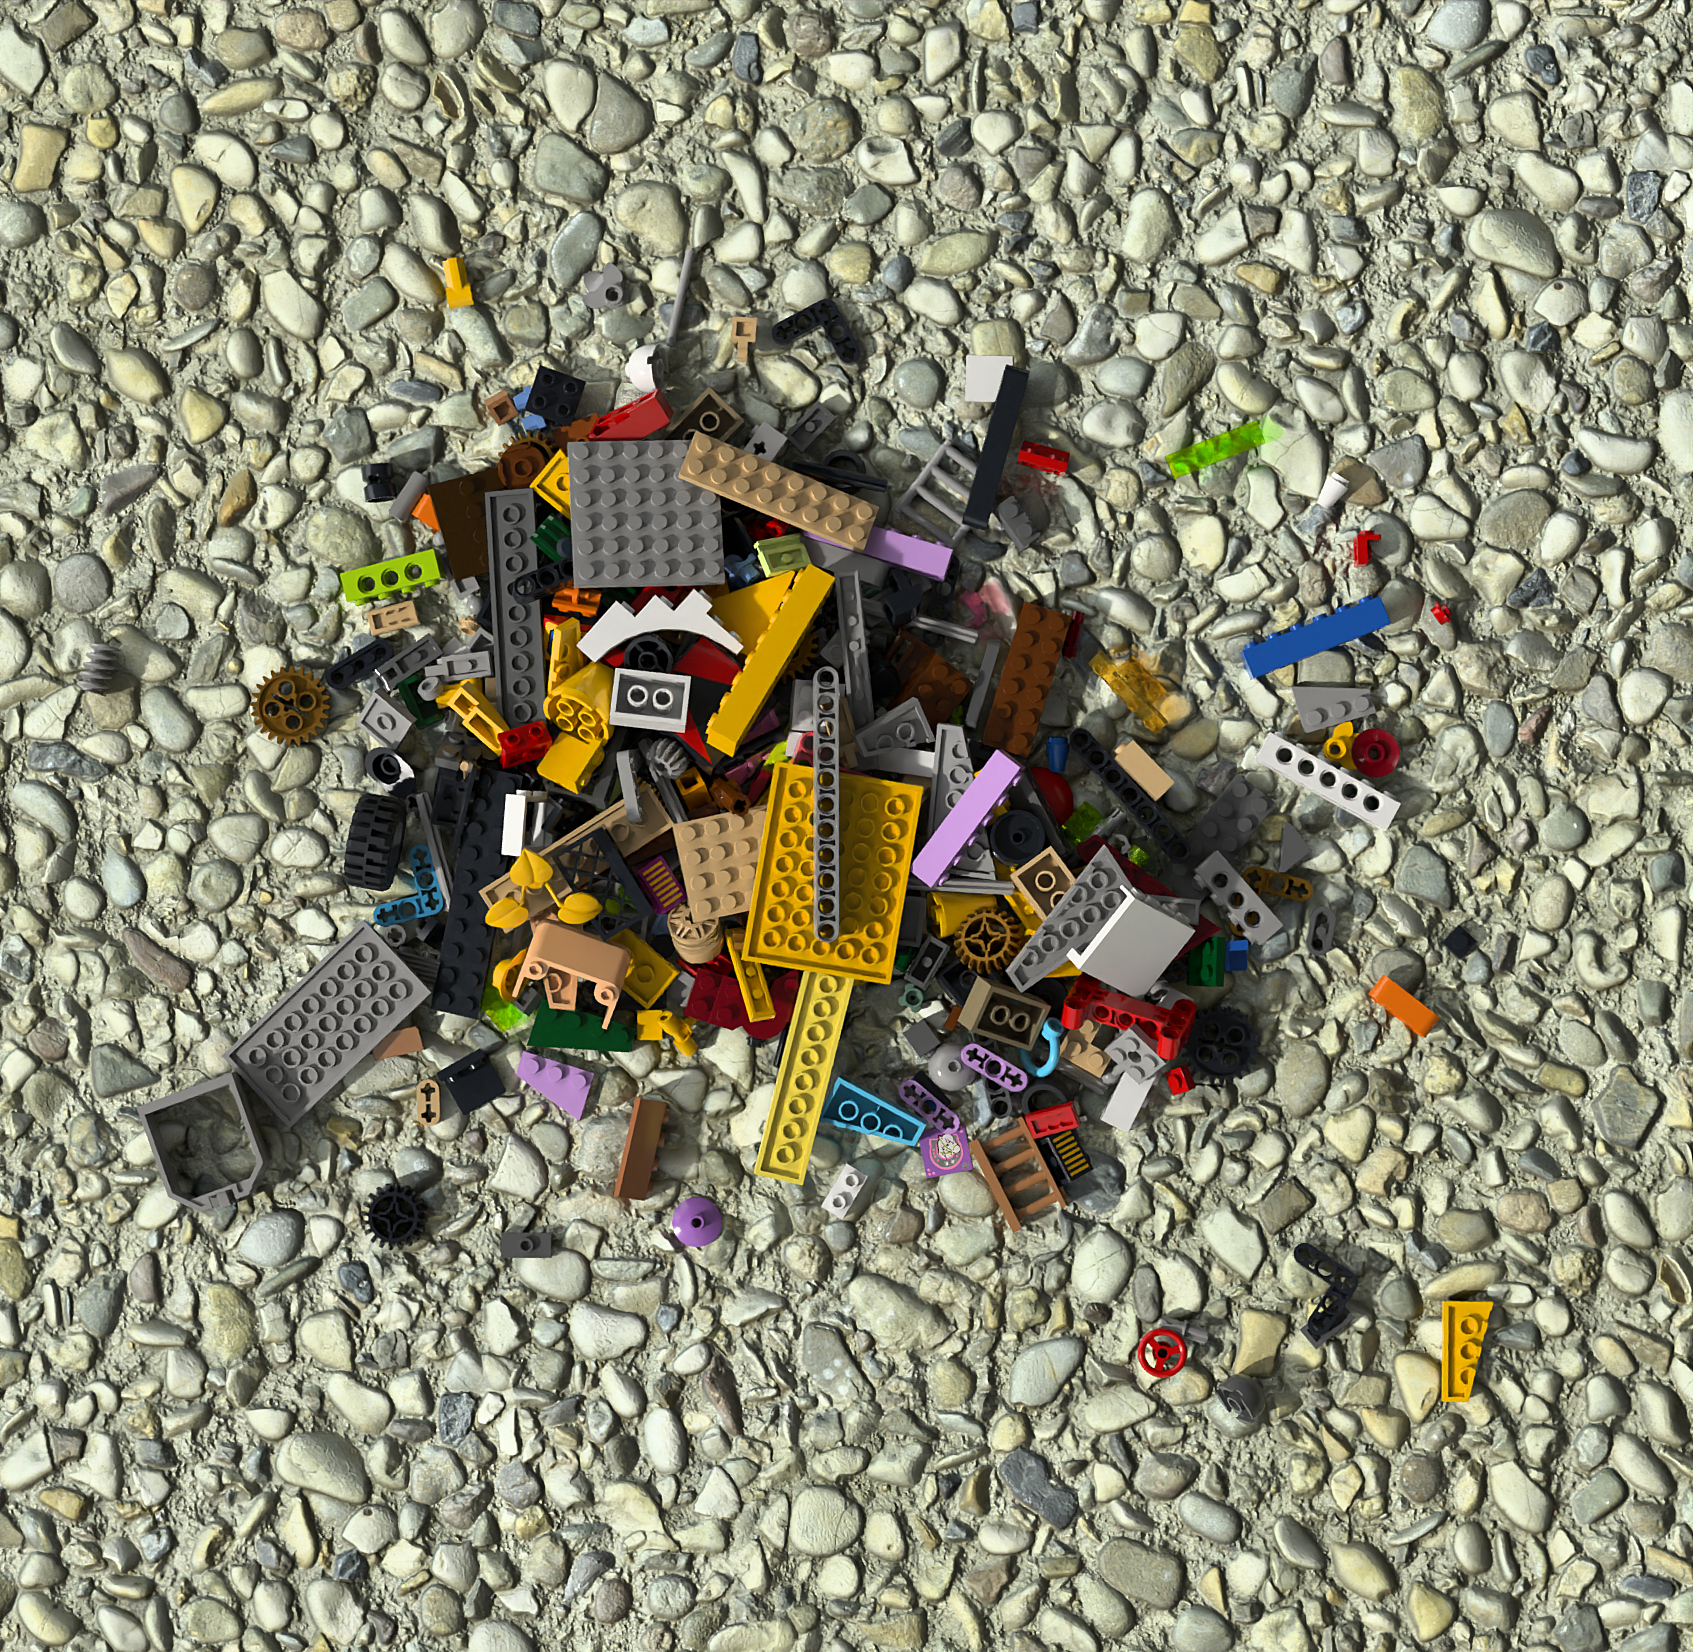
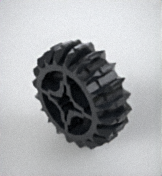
(393, 1228)

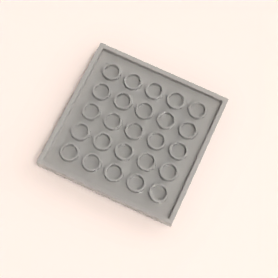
(639, 519)

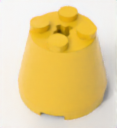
(584, 704)

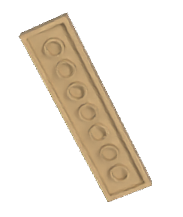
(778, 492)
(627, 836)

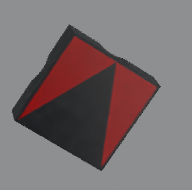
(711, 677)

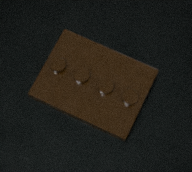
(462, 520)

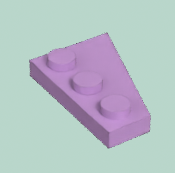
(557, 1081)

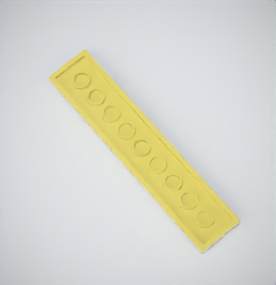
(803, 1077)

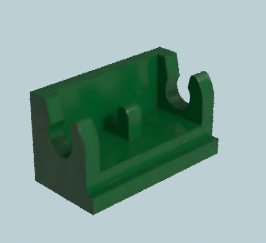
(425, 711)

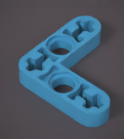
(419, 900)

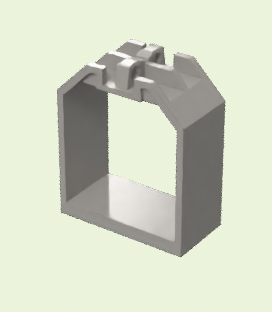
(225, 1196)

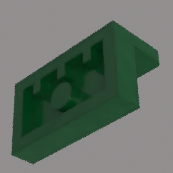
(1207, 963)

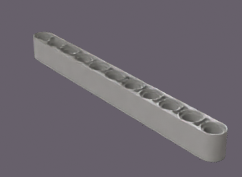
(831, 792)

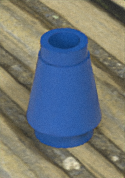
(1057, 753)

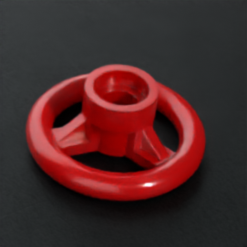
(1180, 1348)

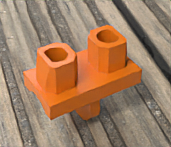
(578, 599)

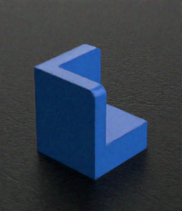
(1236, 955)

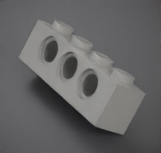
(1267, 921)

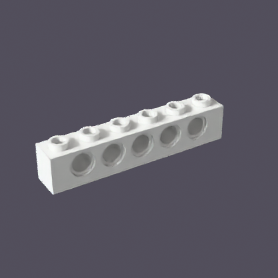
(1386, 802)

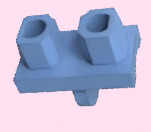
(531, 422)
(740, 572)

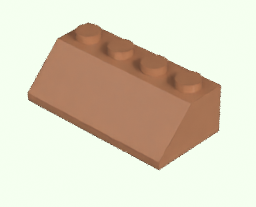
(641, 1148)

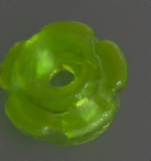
(1138, 856)

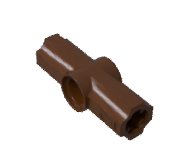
(727, 794)

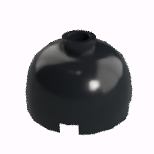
(649, 654)

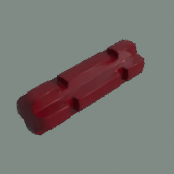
(1073, 634)

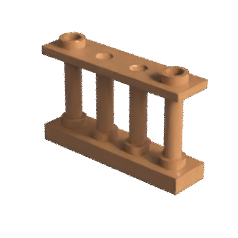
(1004, 1194)

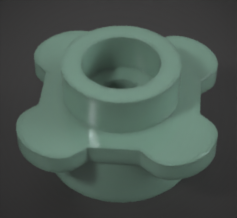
(905, 1000)

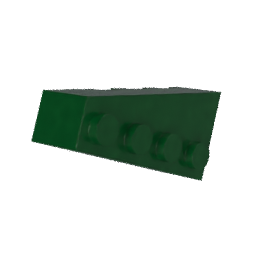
(579, 1031)

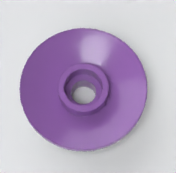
(710, 1222)

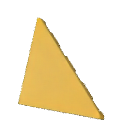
(751, 608)

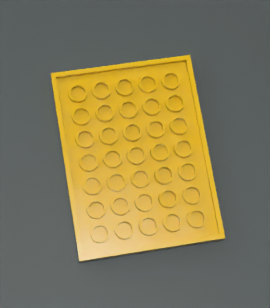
(874, 866)

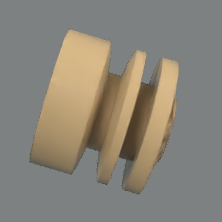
(694, 941)

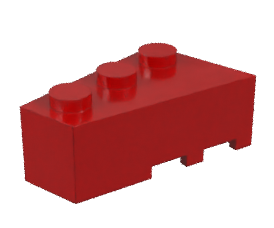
(634, 419)

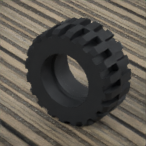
(375, 842)

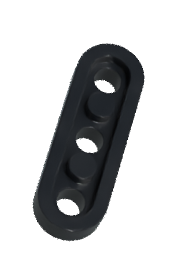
(348, 665)

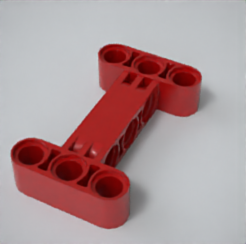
(1166, 1026)

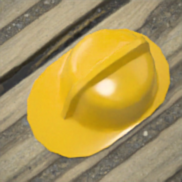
(506, 976)

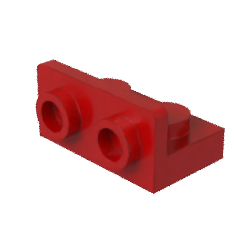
(1043, 458)
(524, 744)

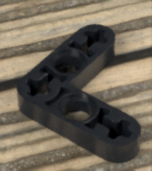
(818, 320)
(1334, 1290)

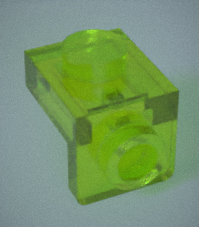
(1081, 822)

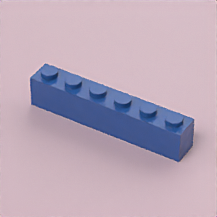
(1315, 637)

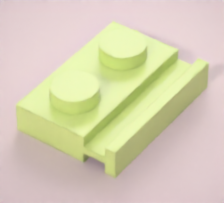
(782, 555)

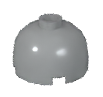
(948, 1068)

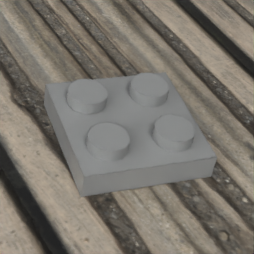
(386, 720)

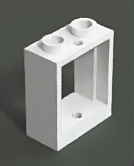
(516, 821)

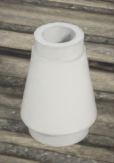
(1332, 490)

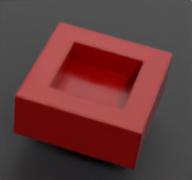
(1180, 1079)

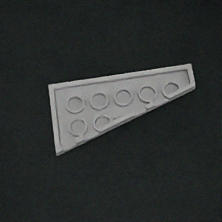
(951, 778)
(1072, 921)

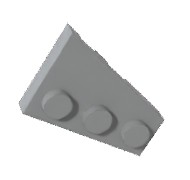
(1330, 706)

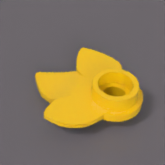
(1343, 738)

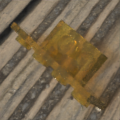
(1134, 687)

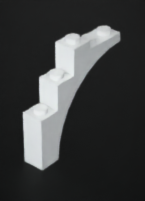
(691, 616)

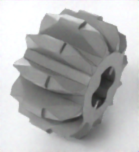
(667, 758)

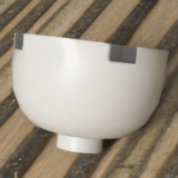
(648, 367)

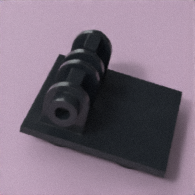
(555, 396)

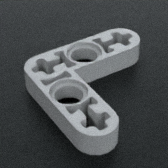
(628, 764)

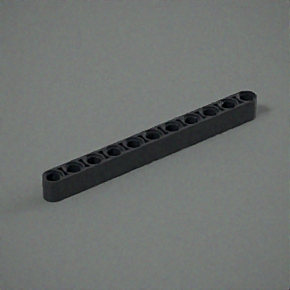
(562, 580)

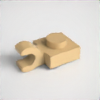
(743, 333)

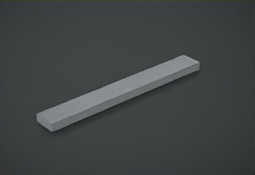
(855, 657)

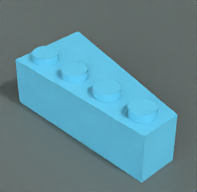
(866, 1111)

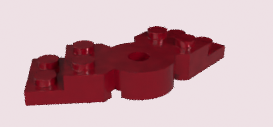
(720, 1002)

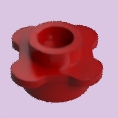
(1442, 613)

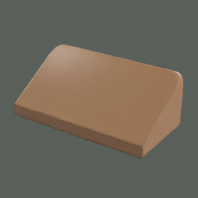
(399, 1043)

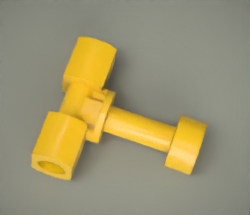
(680, 1030)

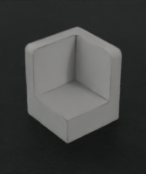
(481, 642)
(681, 988)

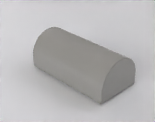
(409, 497)

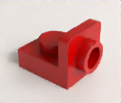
(1362, 552)

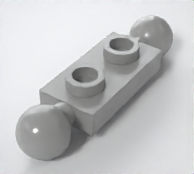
(464, 588)

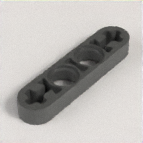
(982, 684)

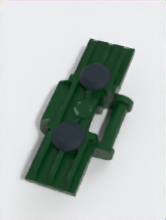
(556, 542)

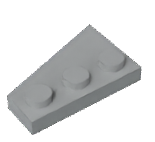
(896, 729)

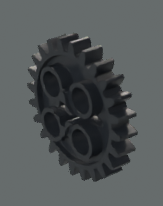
(1214, 1066)

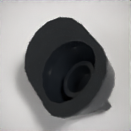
(391, 771)

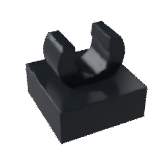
(432, 932)

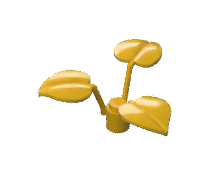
(532, 871)

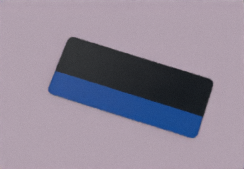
(929, 1085)

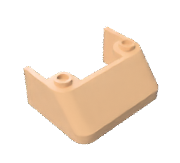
(580, 955)

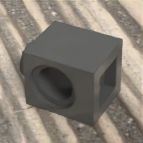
(922, 1039)

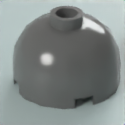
(1242, 1395)

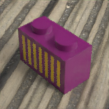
(660, 884)

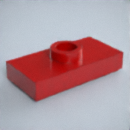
(1053, 1120)

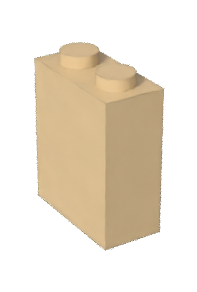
(1142, 770)

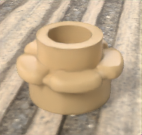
(469, 625)

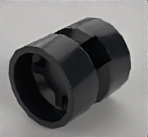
(378, 491)

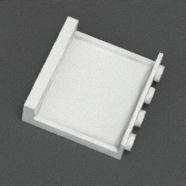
(1135, 944)

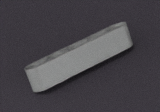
(834, 559)

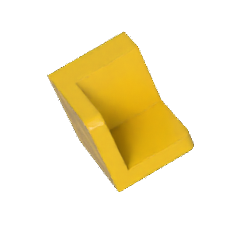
(647, 1025)

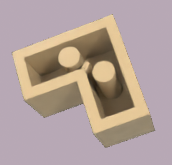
(1079, 1051)

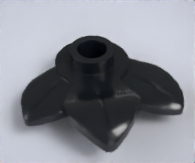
(476, 748)

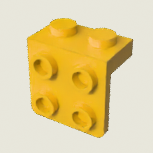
(571, 762)

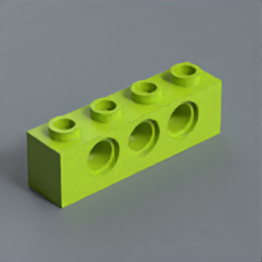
(355, 580)

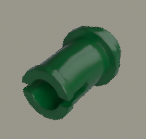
(903, 961)

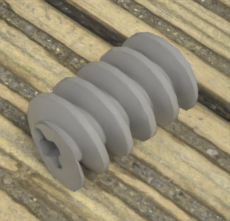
(97, 668)

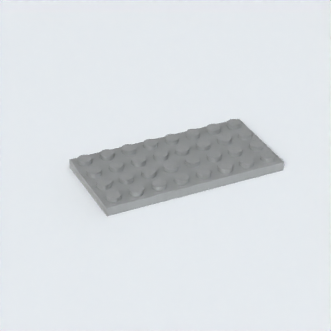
(327, 1023)

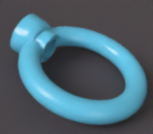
(1051, 1031)

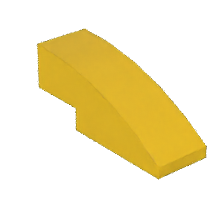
(479, 715)

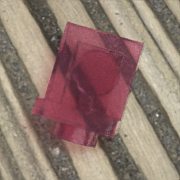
(974, 604)

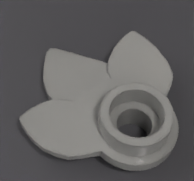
(602, 286)

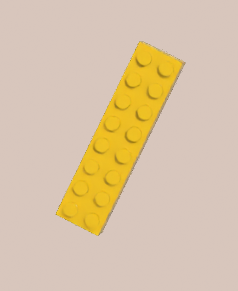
(770, 660)

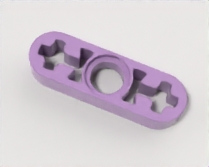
(1006, 1081)
(919, 1089)

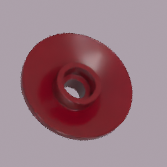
(1385, 747)

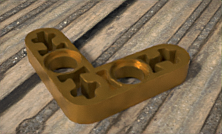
(1263, 885)

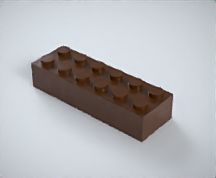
(1026, 680)

